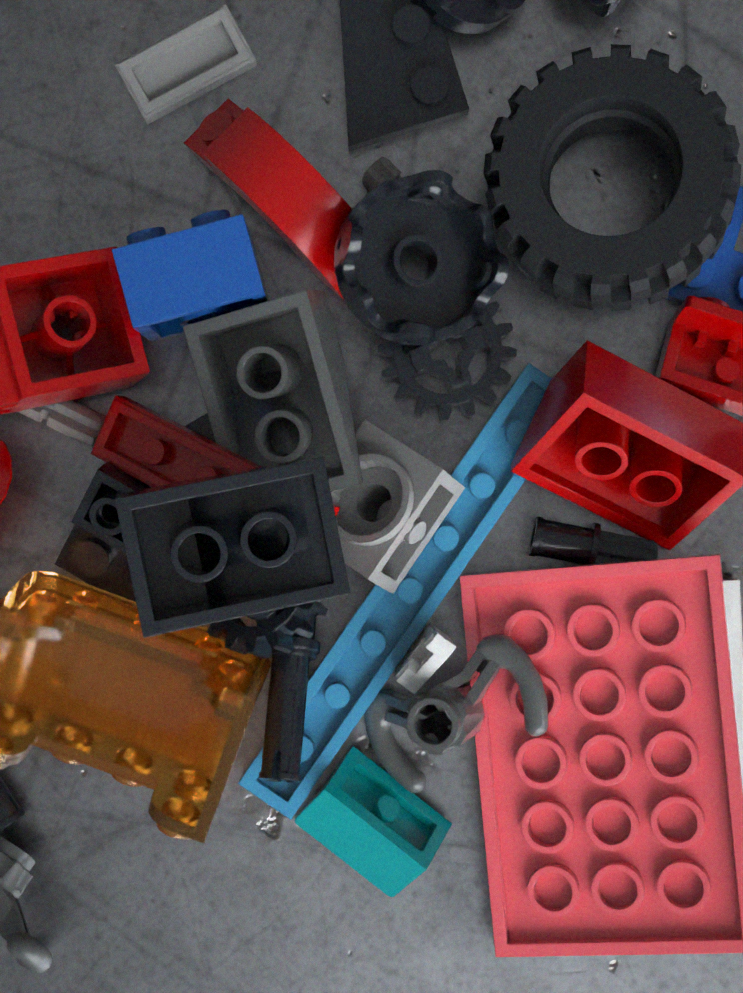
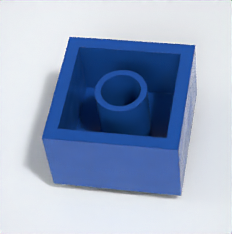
(189, 273)

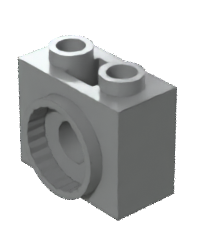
(420, 502)

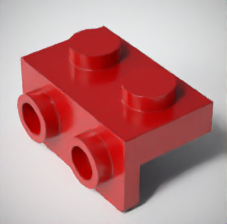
(705, 352)

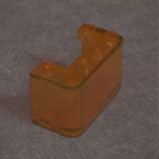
(137, 707)

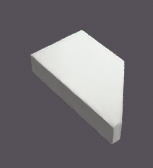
(423, 658)

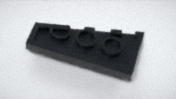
(396, 70)

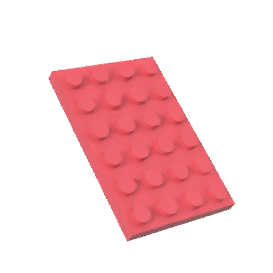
(631, 803)

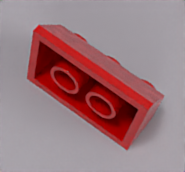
(631, 447)

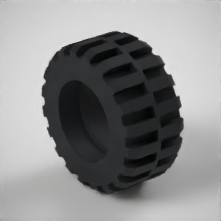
(598, 97)

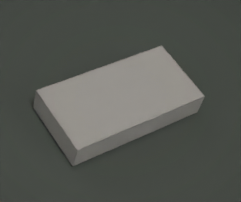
(186, 64)

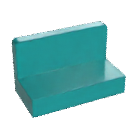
(374, 823)

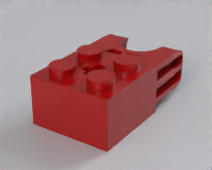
(89, 300)

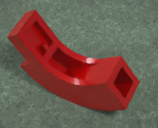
(275, 183)

